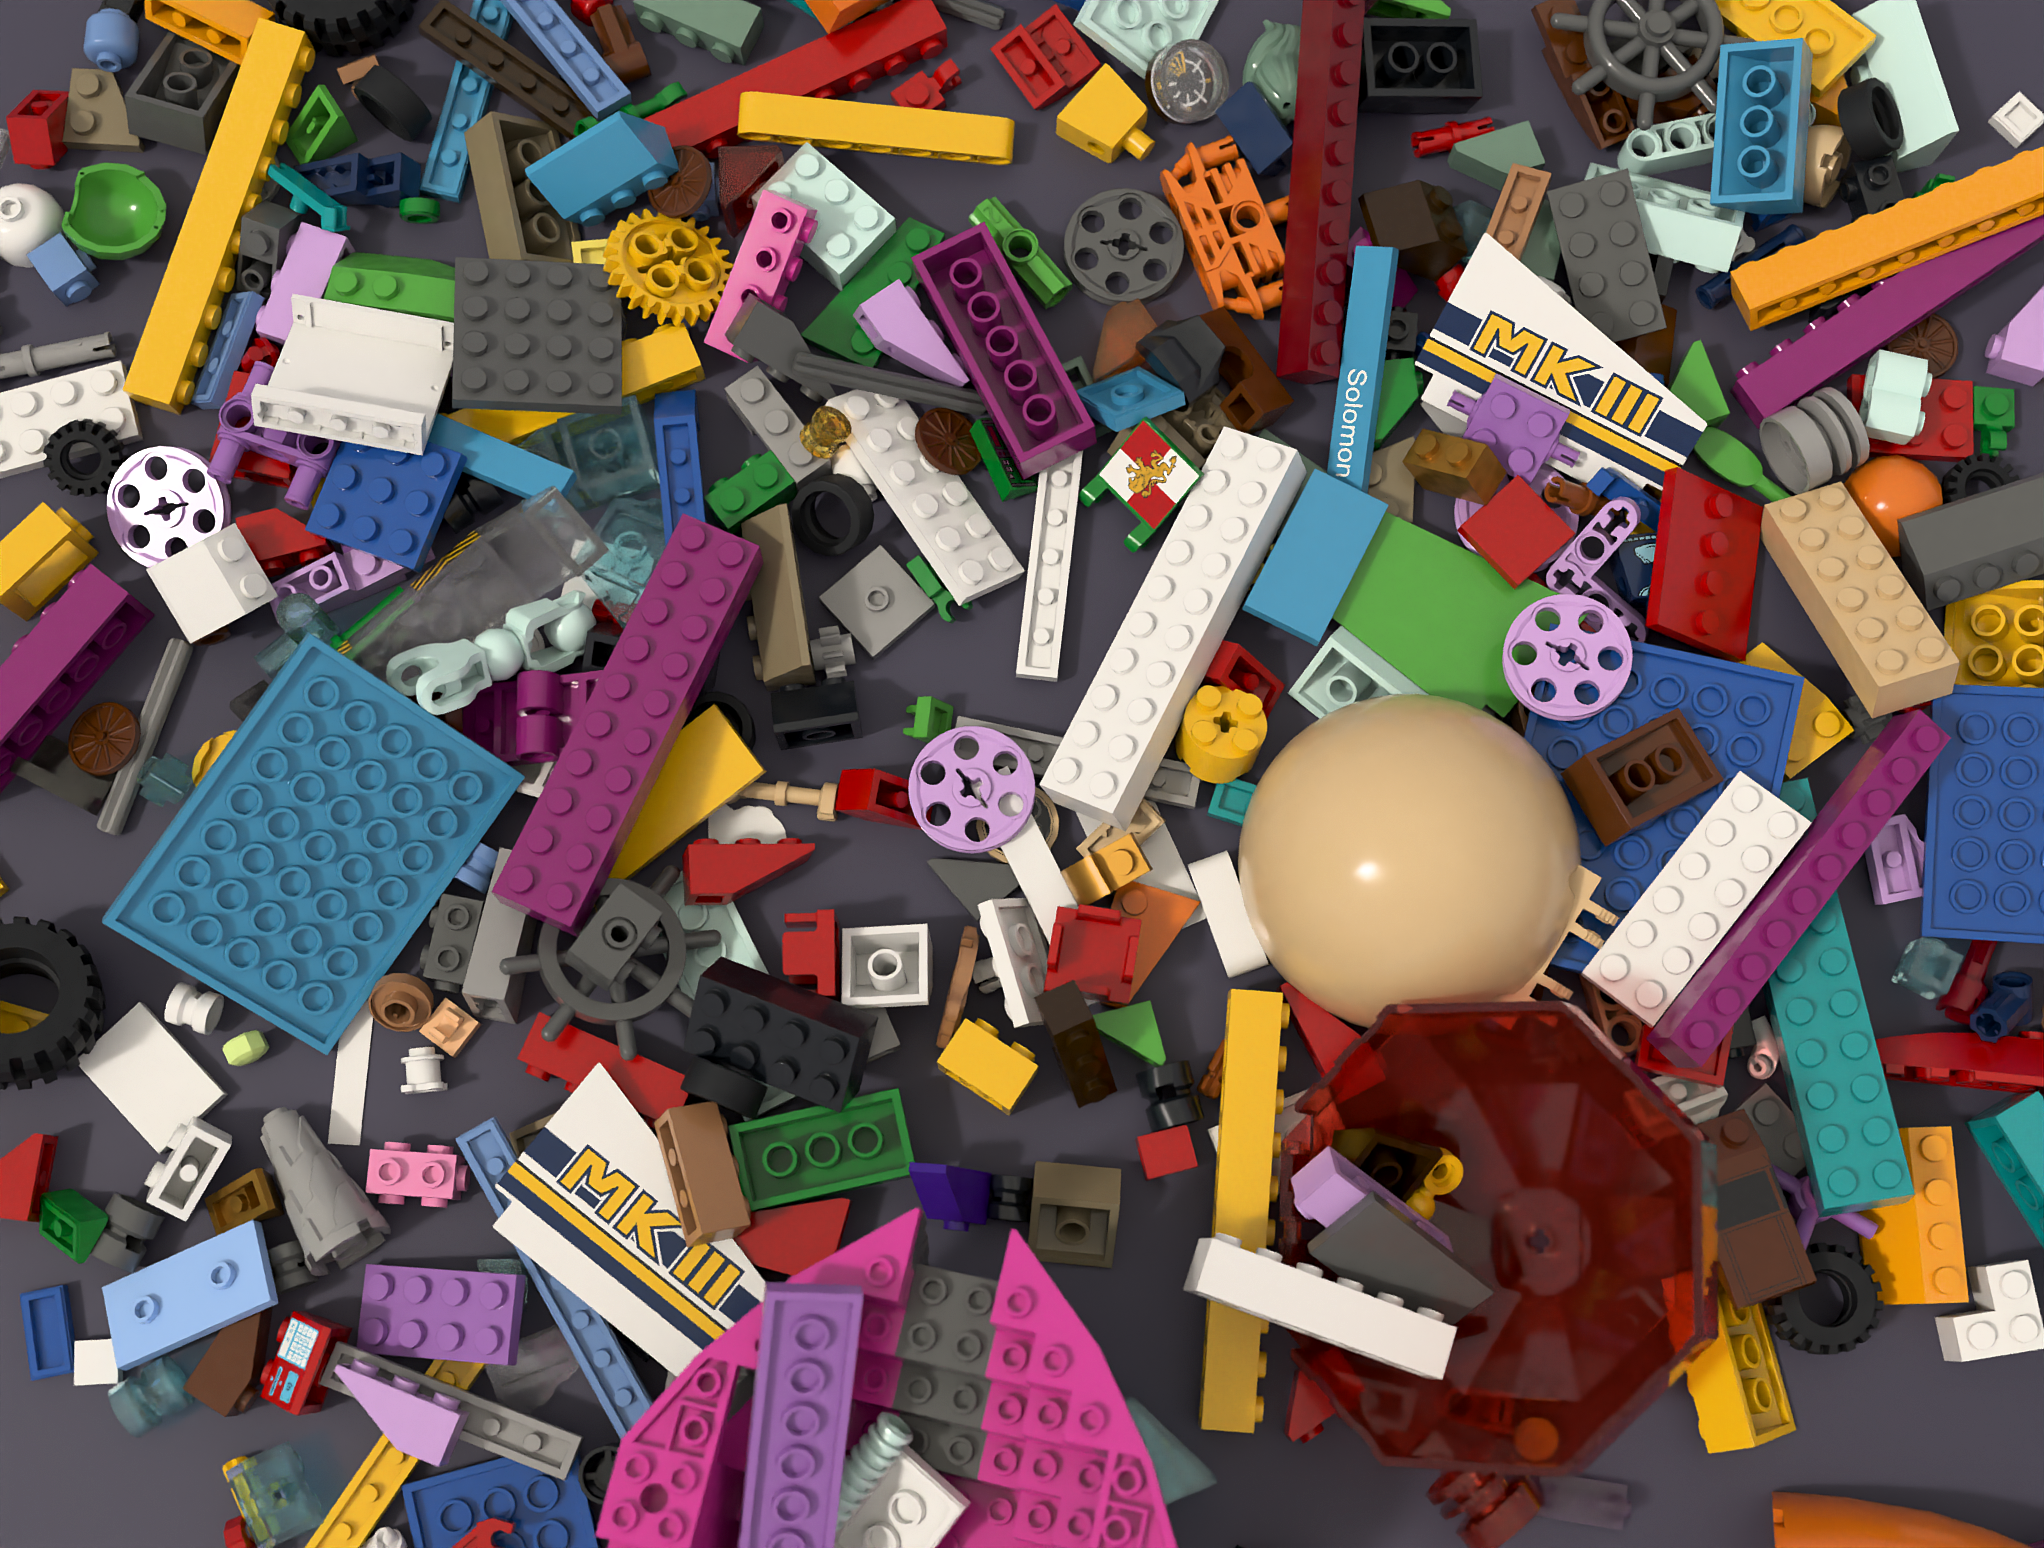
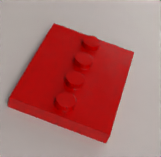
(1704, 565)

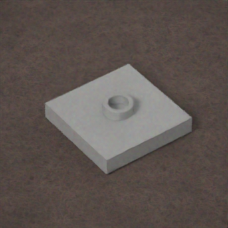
(877, 602)

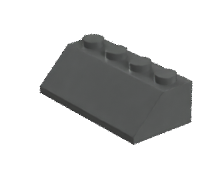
(1974, 543)

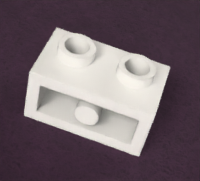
(189, 1168)

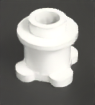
(423, 1071)

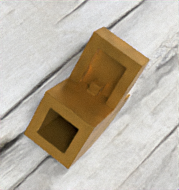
(1106, 870)

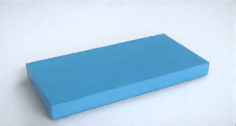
(1315, 557)

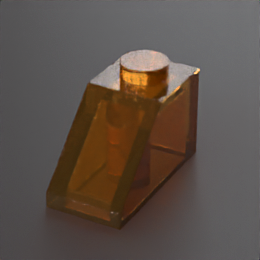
(1120, 332)

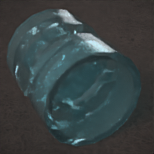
(144, 1400)

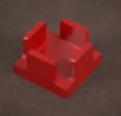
(1095, 950)
(813, 955)

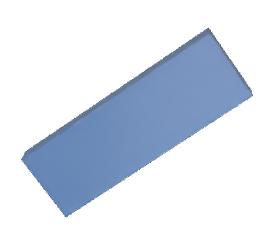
(227, 350)

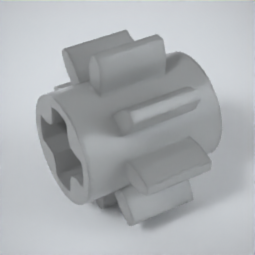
(832, 651)

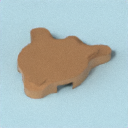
(958, 986)

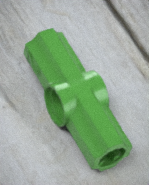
(1036, 269)

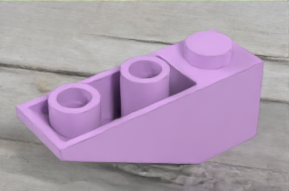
(903, 332)
(409, 1419)

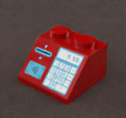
(300, 1362)

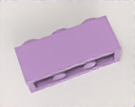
(304, 273)

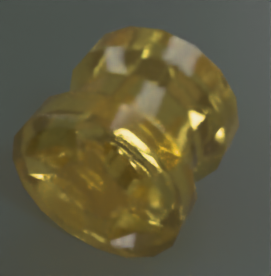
(825, 432)

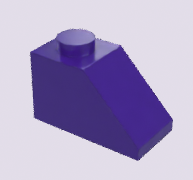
(952, 1194)

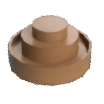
(401, 1002)

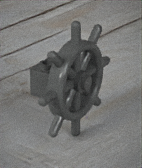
(1649, 48)
(624, 927)

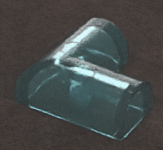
(296, 616)

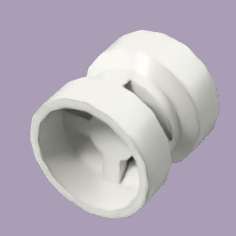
(194, 1008)

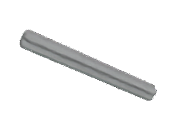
(151, 724)

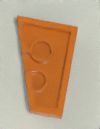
(1162, 919)

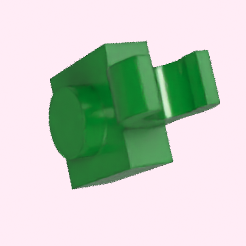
(1993, 417)
(934, 587)

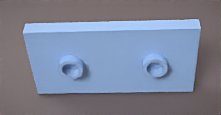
(189, 1295)

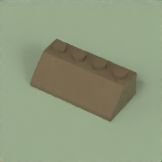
(512, 209)
(778, 603)

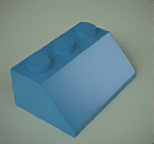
(604, 168)

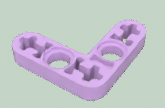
(1585, 567)

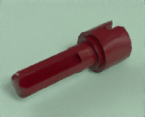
(1968, 984)

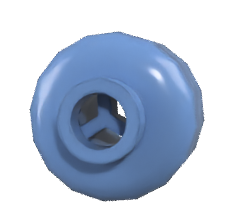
(111, 40)

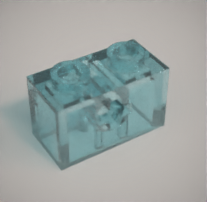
(269, 1518)

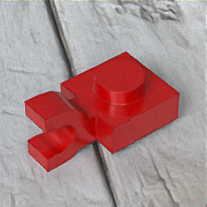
(927, 92)

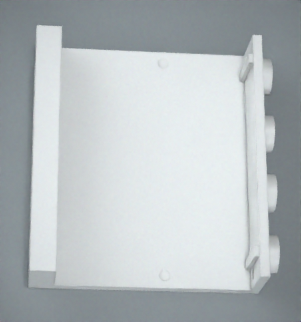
(358, 376)

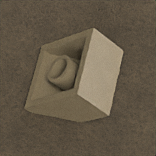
(1074, 1214)

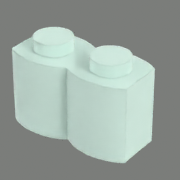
(1894, 396)

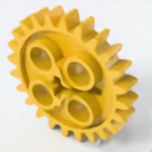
(667, 267)

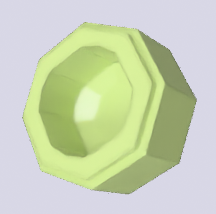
(246, 1048)

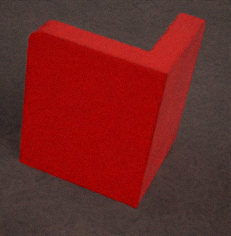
(1166, 1152)

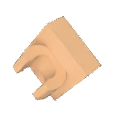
(450, 1027)

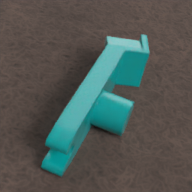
(308, 195)

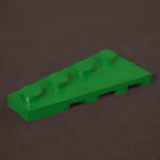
(836, 328)

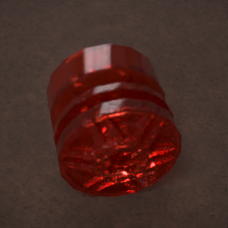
(1491, 1504)

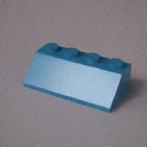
(1762, 126)

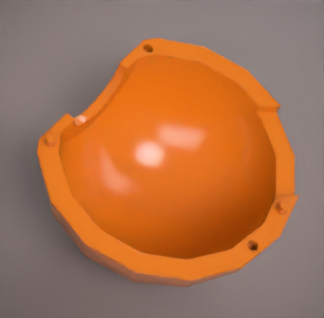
(1892, 490)

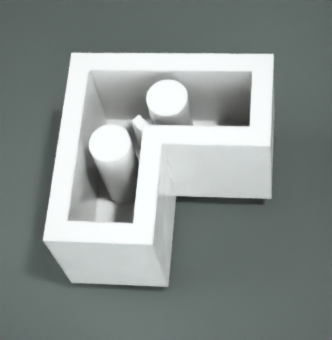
(2004, 1318)

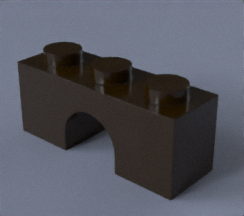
(1076, 1044)

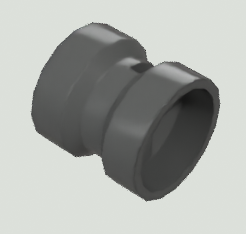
(290, 1267)

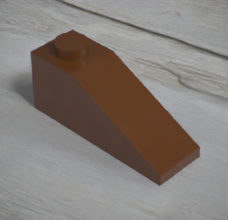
(233, 1366)

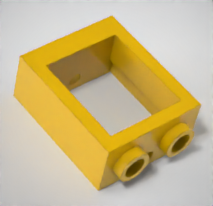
(41, 559)

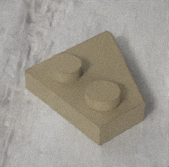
(1392, 481)

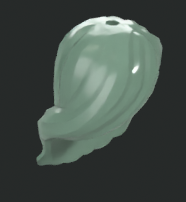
(1274, 67)

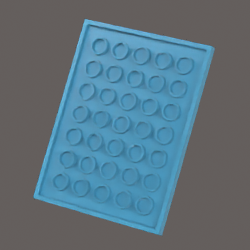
(314, 845)

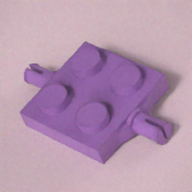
(1516, 426)

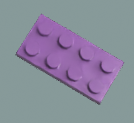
(441, 1314)

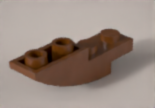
(1600, 109)

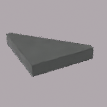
(975, 881)

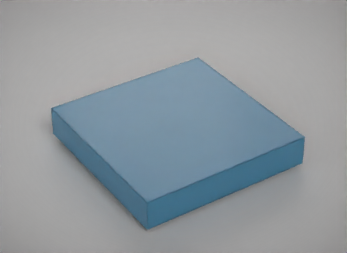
(1129, 397)

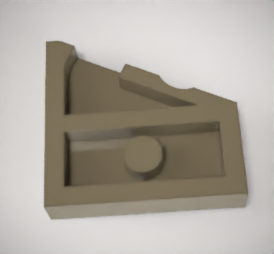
(97, 114)

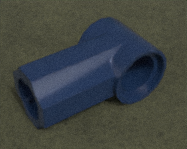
(2005, 1007)

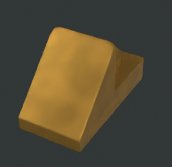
(244, 1200)

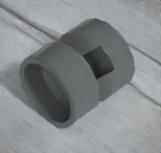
(125, 1232)

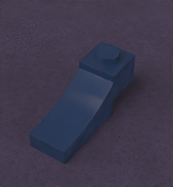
(365, 180)

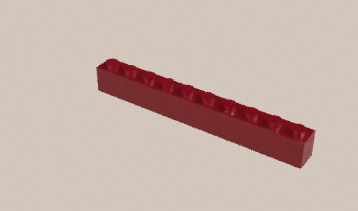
(1320, 190)

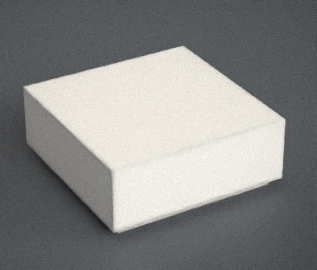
(2017, 120)
(95, 1363)

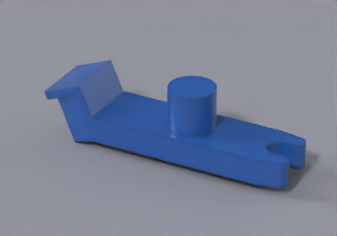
(1613, 485)

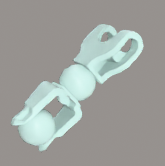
(496, 654)

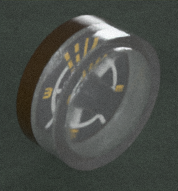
(1186, 82)

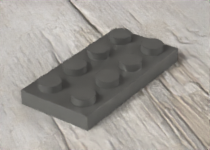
(1607, 255)

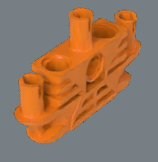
(1233, 255)

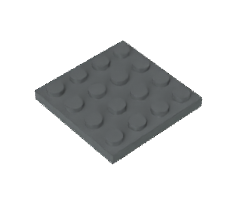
(536, 337)

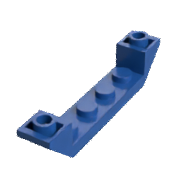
(678, 457)

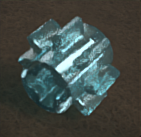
(164, 780)

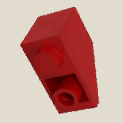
(281, 541)
(1306, 1409)

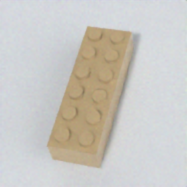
(1858, 600)

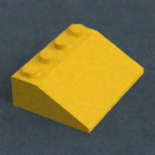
(1999, 636)

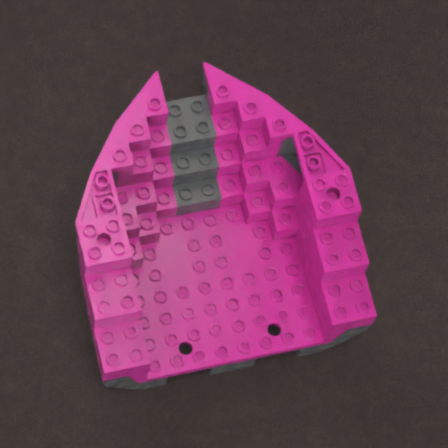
(981, 1370)

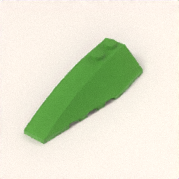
(394, 284)

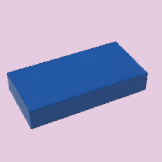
(48, 1332)

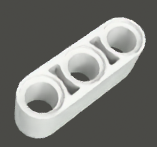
(1226, 914)

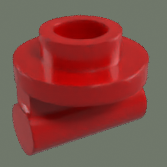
(261, 351)

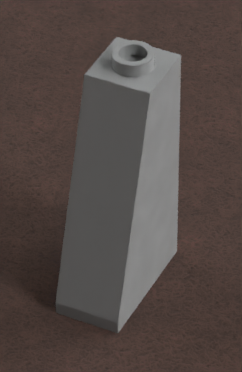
(500, 935)

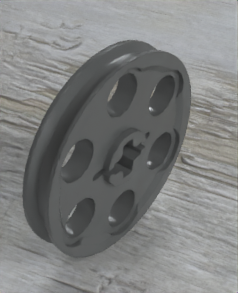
(1106, 243)

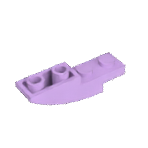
(341, 579)

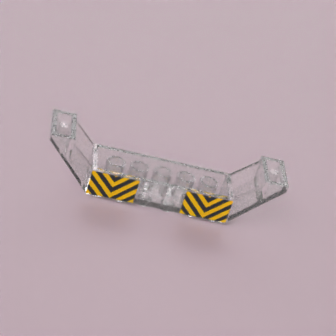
(480, 580)

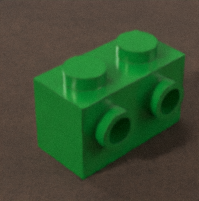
(750, 492)

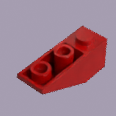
(728, 871)

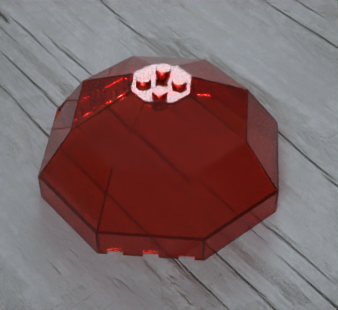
(1549, 1139)

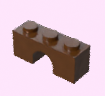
(1256, 392)

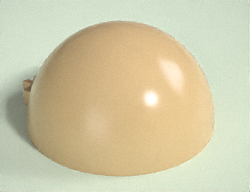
(1412, 860)

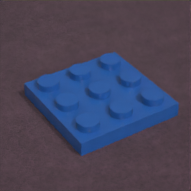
(386, 500)

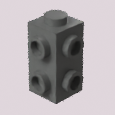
(452, 941)

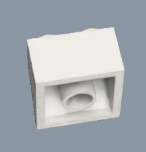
(212, 583)
(887, 966)

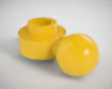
(1439, 1182)

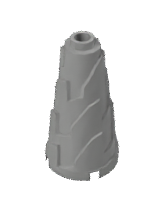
(320, 1198)

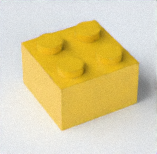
(988, 1065)

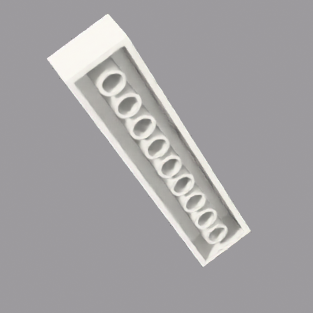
(1174, 628)

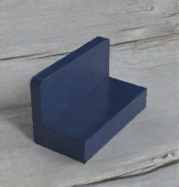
(1256, 129)

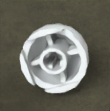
(26, 221)

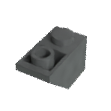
(263, 245)

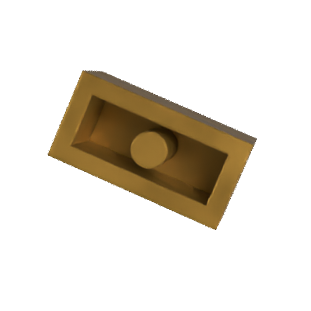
(1454, 466)

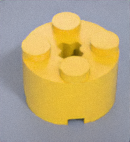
(1221, 733)

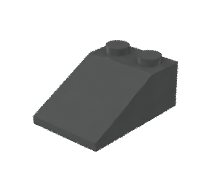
(181, 95)

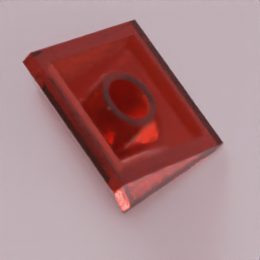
(741, 175)

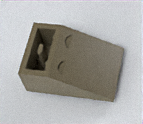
(1190, 429)

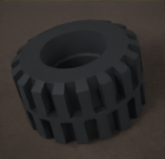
(1858, 1308)

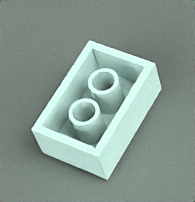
(848, 219)

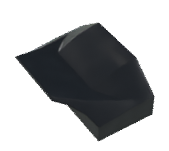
(1185, 356)

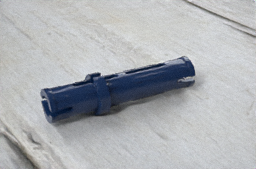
(1717, 290)

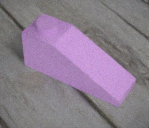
(2019, 347)

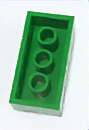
(822, 1150)

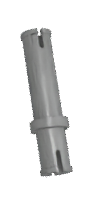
(33, 359)

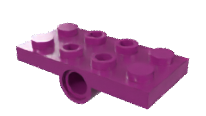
(530, 716)

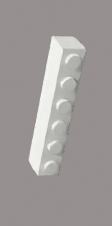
(1319, 1307)

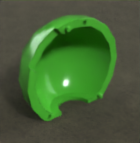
(114, 212)

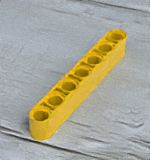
(876, 128)

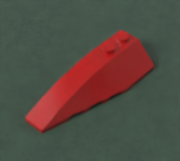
(1966, 1061)

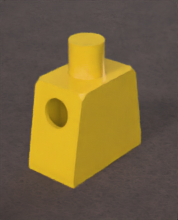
(1106, 119)

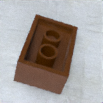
(1641, 776)

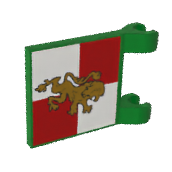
(1147, 477)

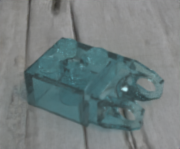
(587, 446)

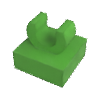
(931, 718)

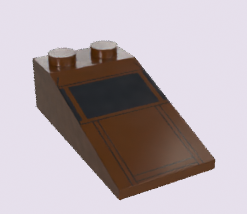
(1756, 1232)

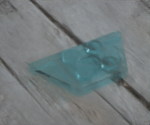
(635, 544)

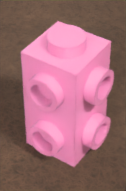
(429, 1175)

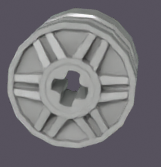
(1814, 440)

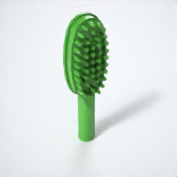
(1735, 463)

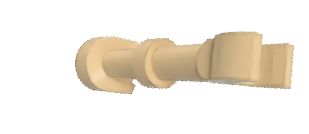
(783, 794)

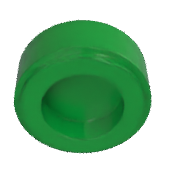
(419, 210)

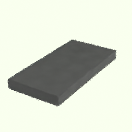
(1399, 1258)

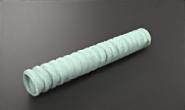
(870, 1461)

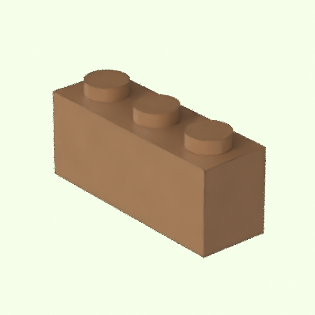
(702, 1173)

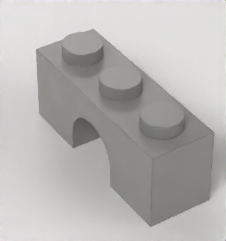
(776, 424)

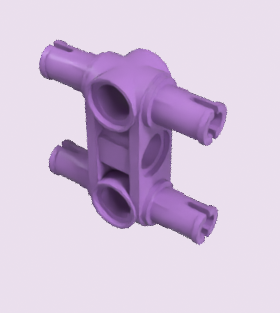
(273, 443)

